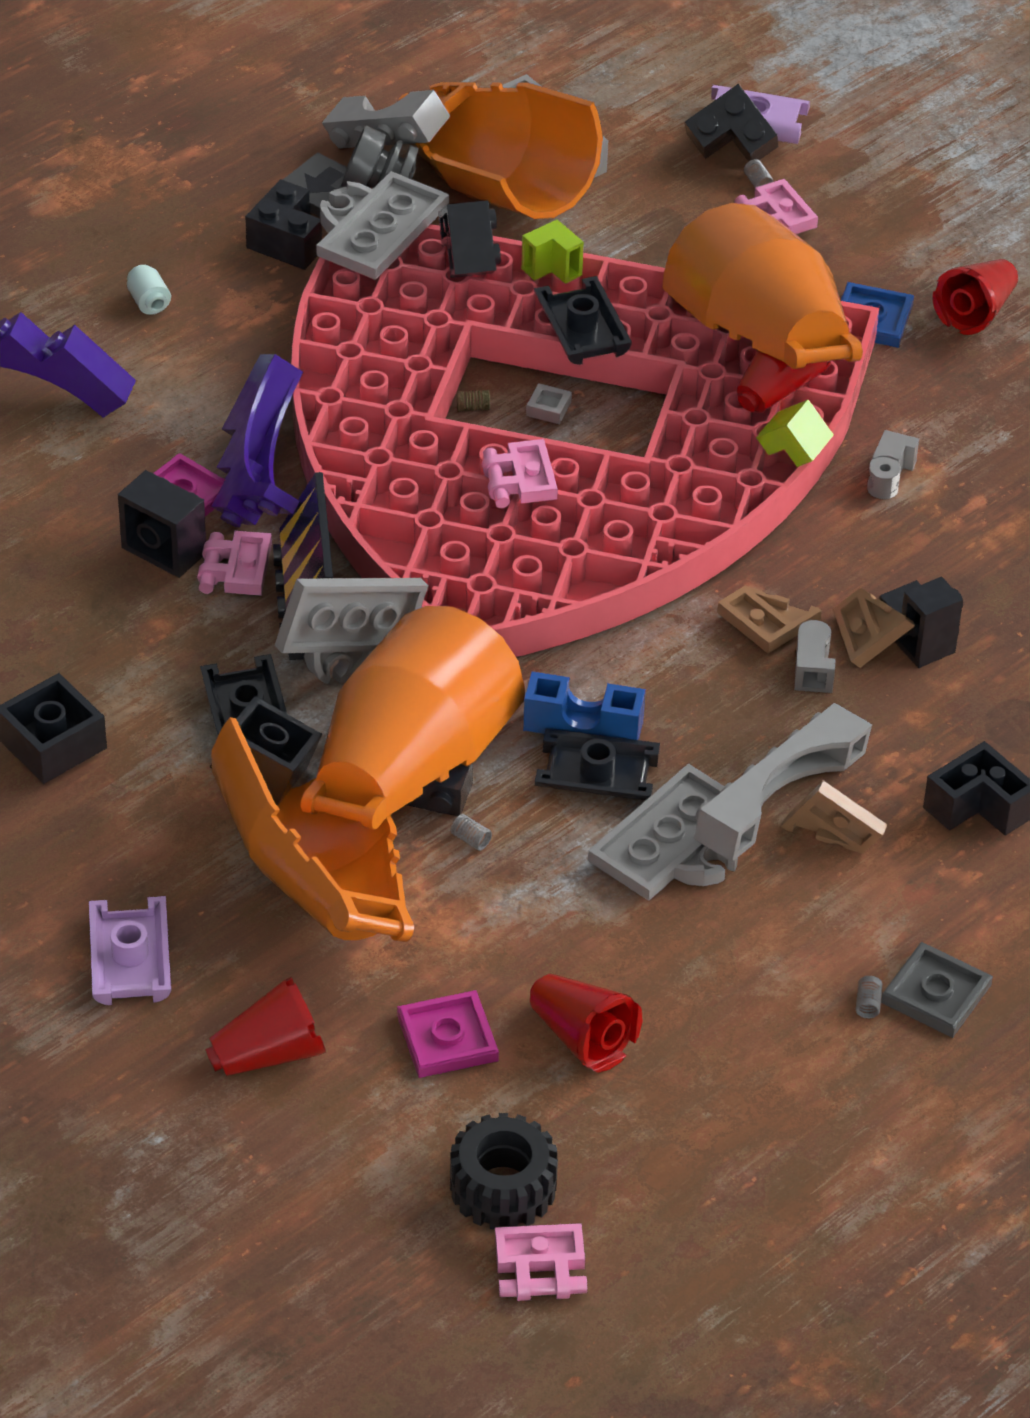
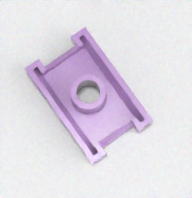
(777, 110)
(129, 951)

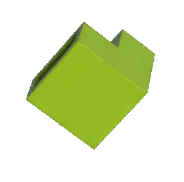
(552, 250)
(797, 431)

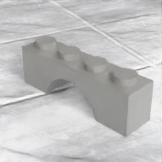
(411, 119)

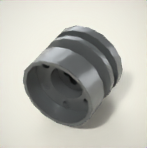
(372, 163)

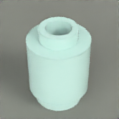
(148, 289)

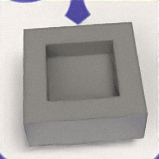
(548, 403)

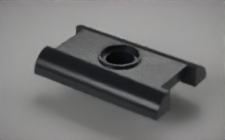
(584, 321)
(233, 691)
(598, 764)

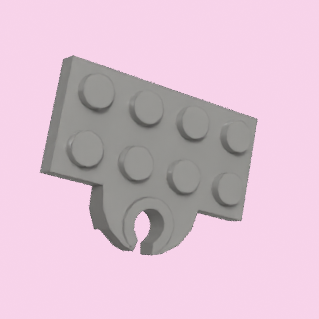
(376, 222)
(344, 620)
(659, 840)

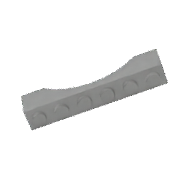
(825, 744)

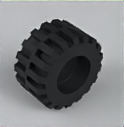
(503, 1144)

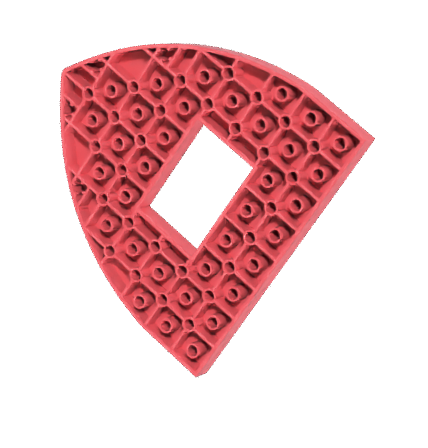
(624, 527)

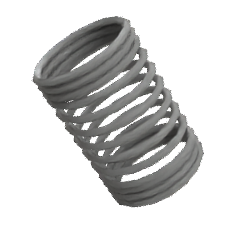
(755, 181)
(463, 828)
(878, 992)

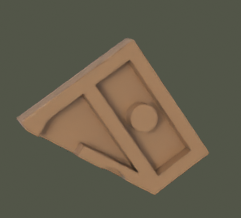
(764, 617)
(868, 625)
(836, 819)

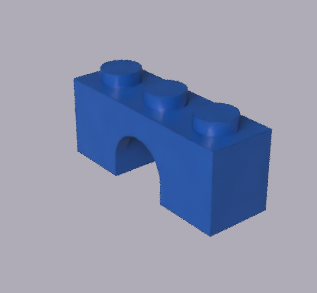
(553, 706)

